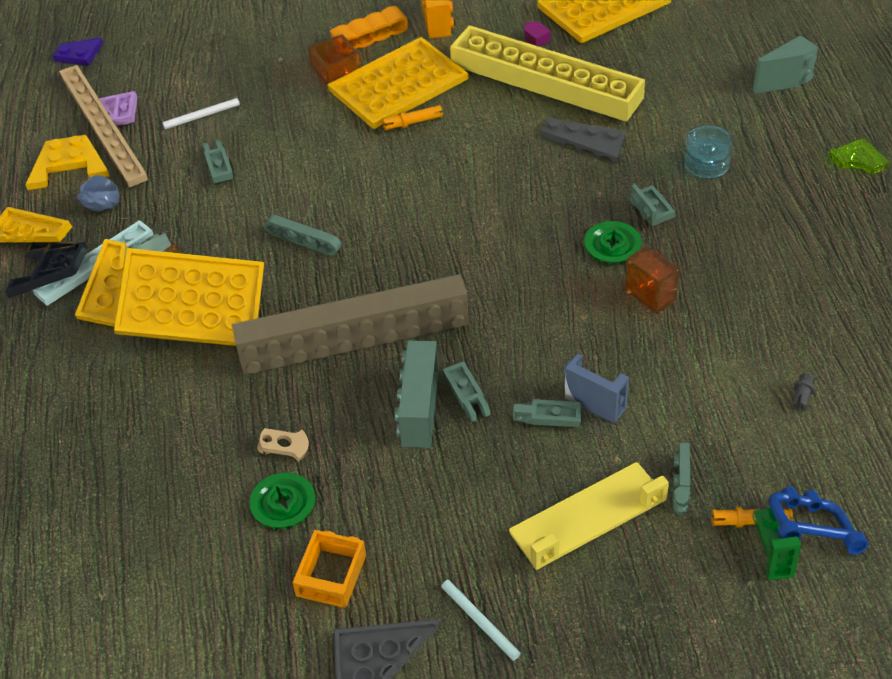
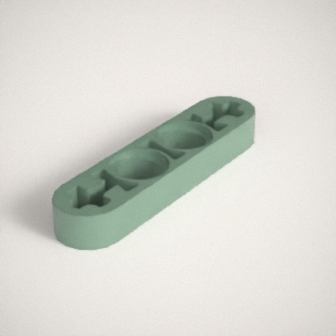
(322, 242)

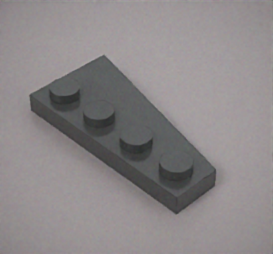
(598, 139)

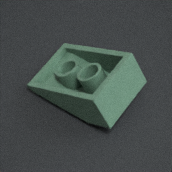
(786, 66)

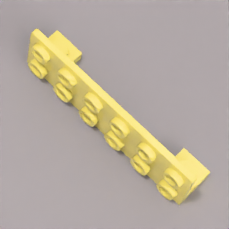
(588, 514)

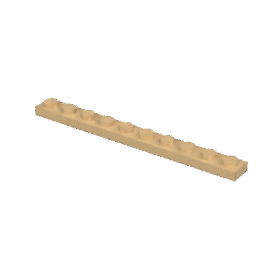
(103, 126)

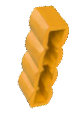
(373, 27)

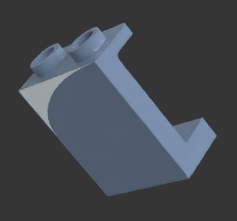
(595, 392)

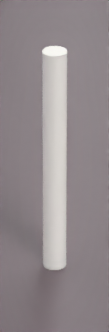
(201, 113)

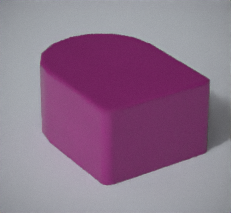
(536, 33)

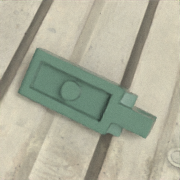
(548, 413)

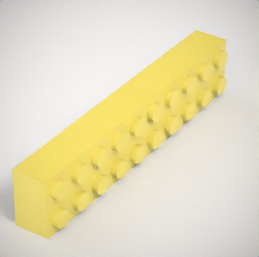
(548, 73)

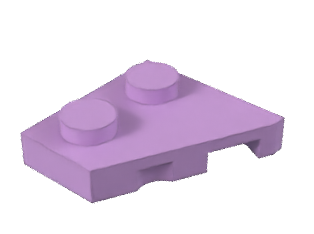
(121, 107)

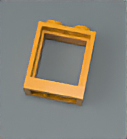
(323, 590)

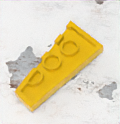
(27, 226)
(103, 288)

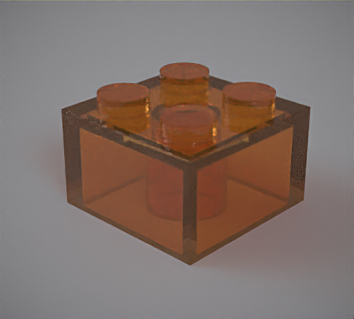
(334, 58)
(652, 279)

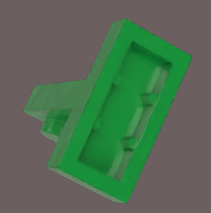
(780, 553)

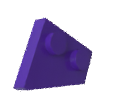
(78, 52)

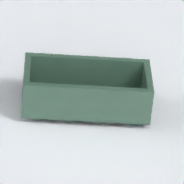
(417, 394)

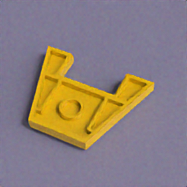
(65, 155)

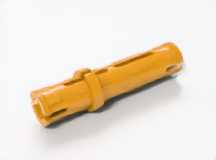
(405, 119)
(738, 517)

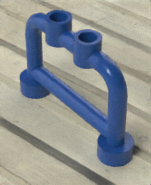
(854, 541)

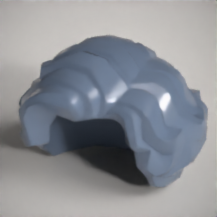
(98, 194)

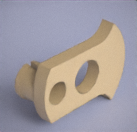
(298, 441)

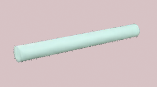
(481, 620)

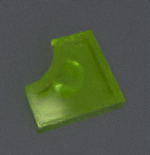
(859, 155)

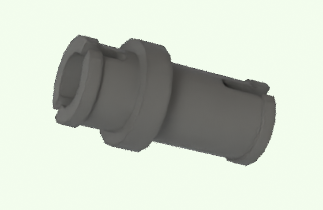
(803, 389)

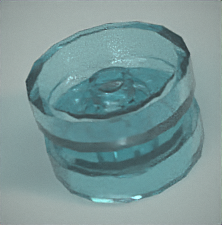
(708, 151)

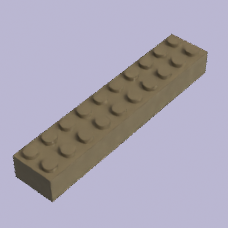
(351, 324)

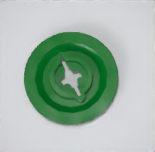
(600, 236)
(296, 492)

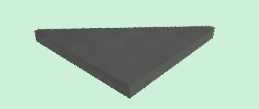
(378, 649)

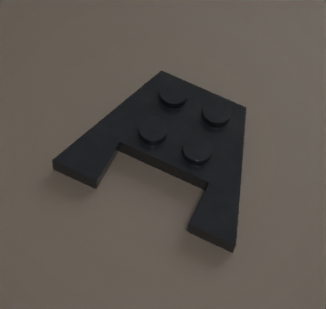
(56, 262)

